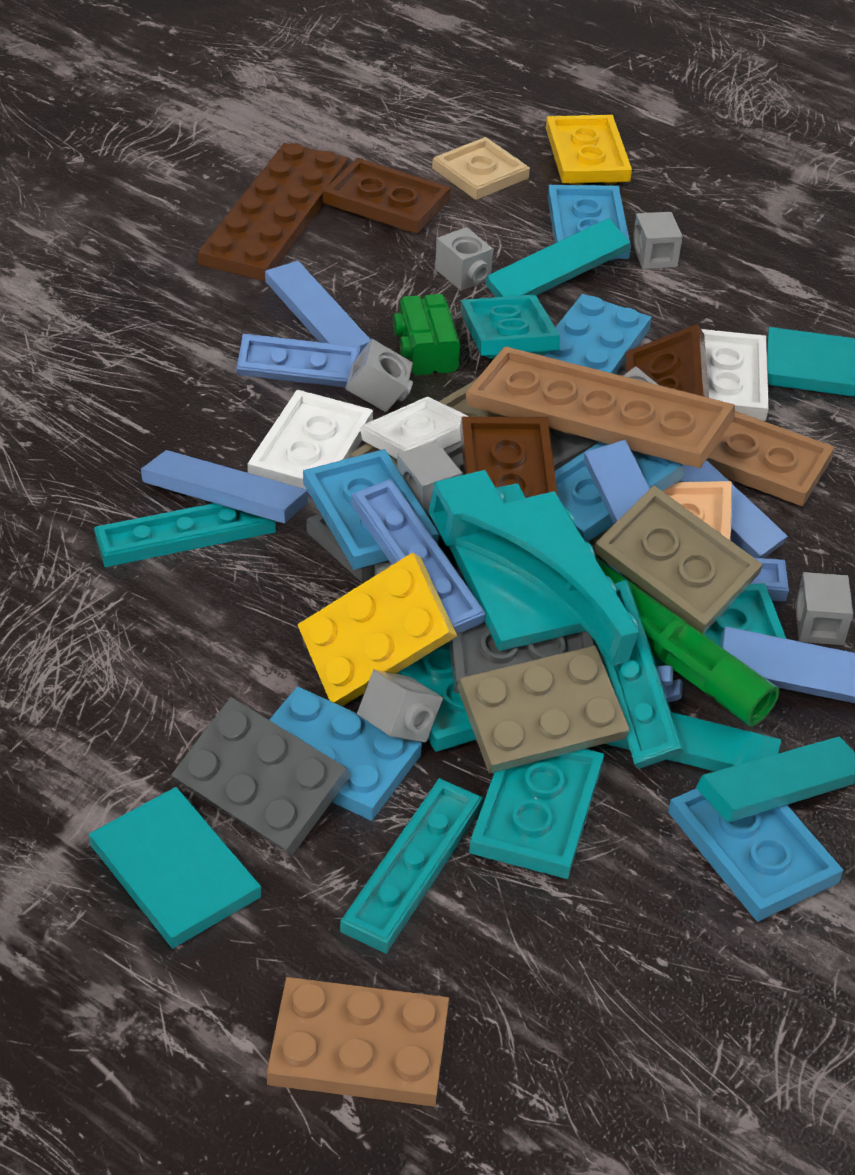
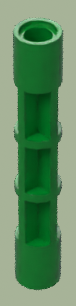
(701, 659)

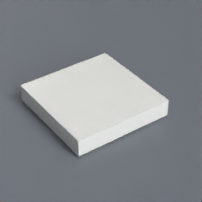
(414, 426)

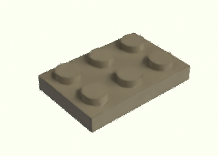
(678, 558)
(542, 708)

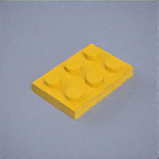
(588, 149)
(376, 627)

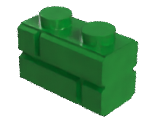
(427, 334)

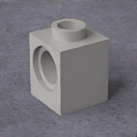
(657, 240)
(463, 258)
(380, 376)
(423, 467)
(823, 608)
(399, 706)

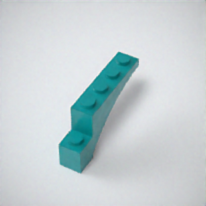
(541, 544)

